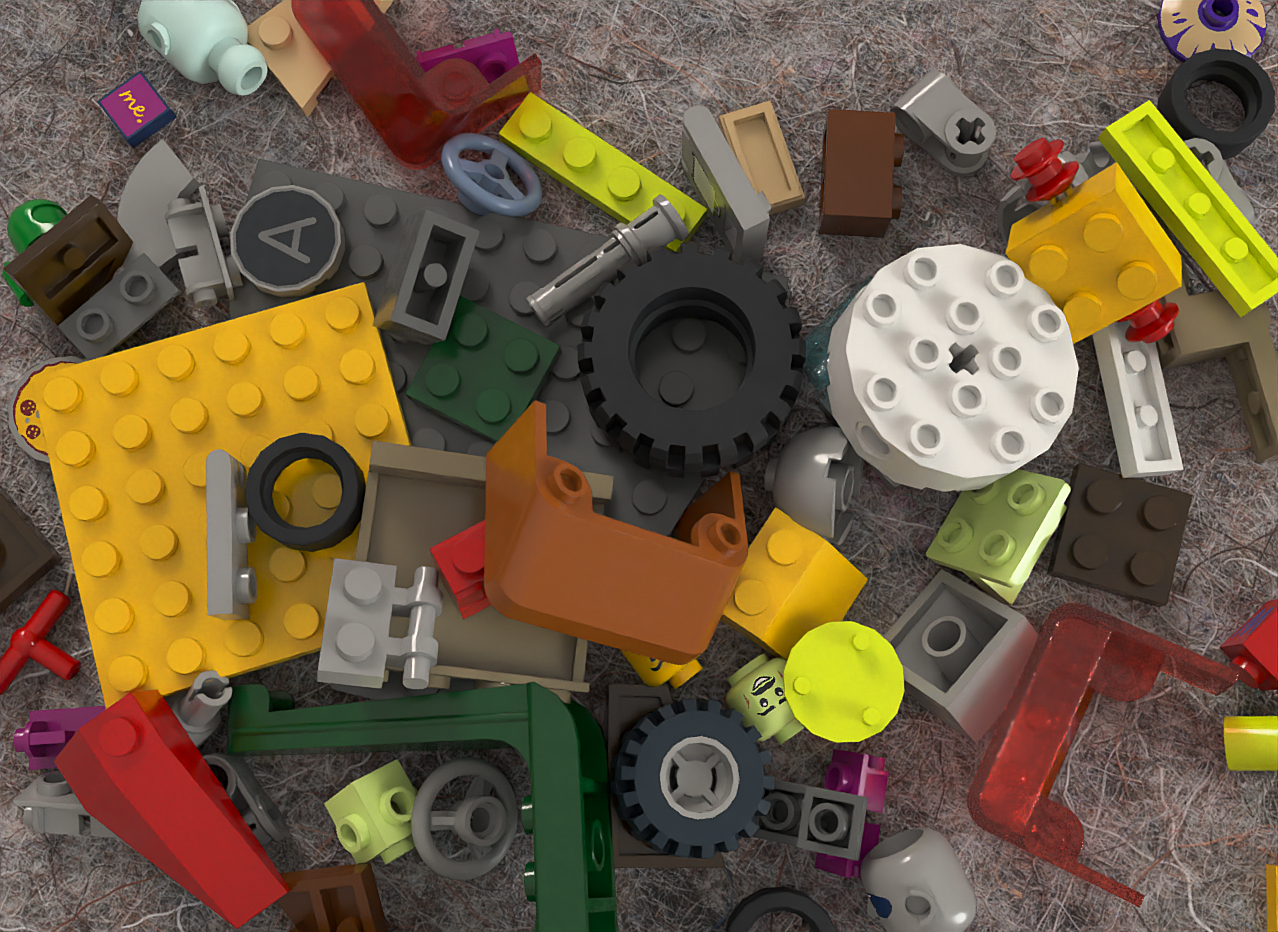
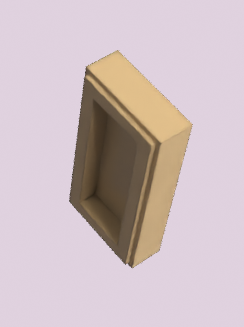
(763, 154)

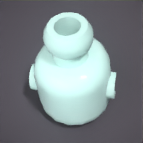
(204, 42)

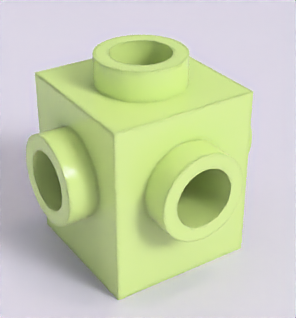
(375, 814)

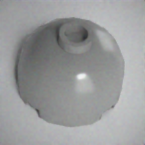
(817, 481)

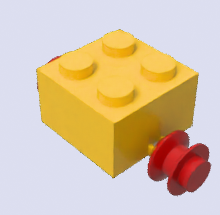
(1094, 247)

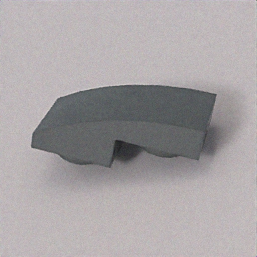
(814, 819)

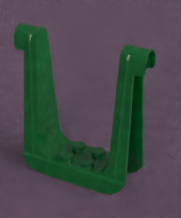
(558, 740)

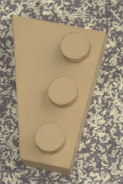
(292, 55)

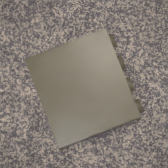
(423, 499)

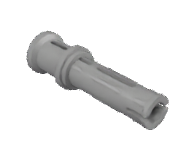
(631, 241)

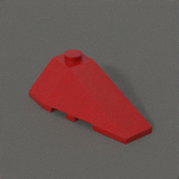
(161, 798)

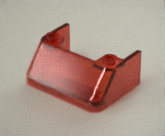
(401, 102)
(1072, 659)

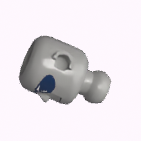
(918, 884)

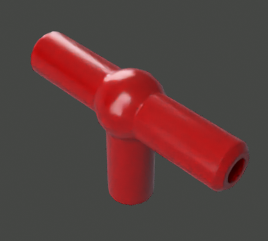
(31, 643)

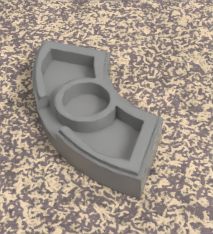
(145, 201)

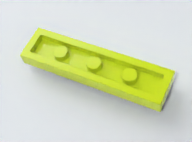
(593, 166)
(1193, 207)

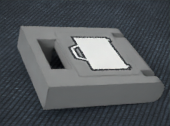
(723, 186)

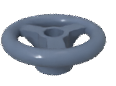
(486, 185)

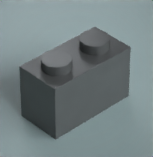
(426, 278)

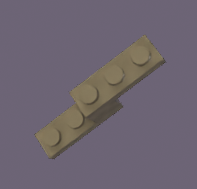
(1213, 330)

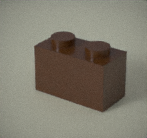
(858, 173)

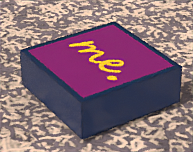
(136, 109)

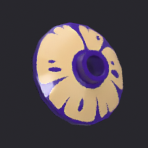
(1194, 27)

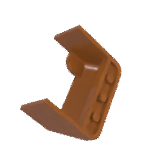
(596, 575)

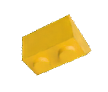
(790, 586)

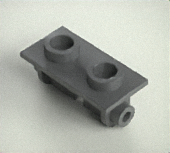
(119, 308)

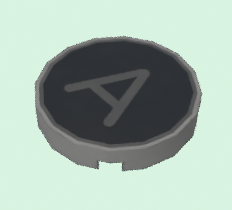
(287, 241)

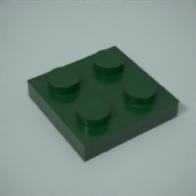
(483, 371)

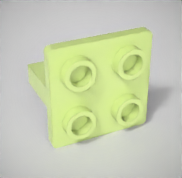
(1001, 531)

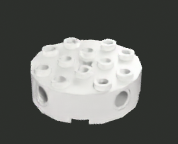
(951, 369)

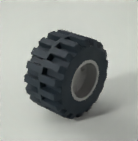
(691, 779)

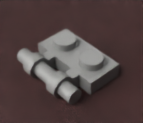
(358, 625)

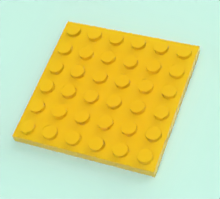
(131, 481)

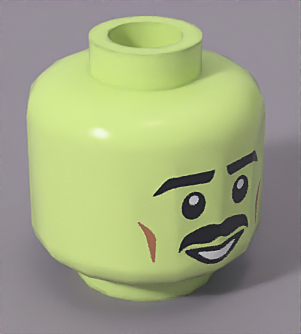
(760, 697)

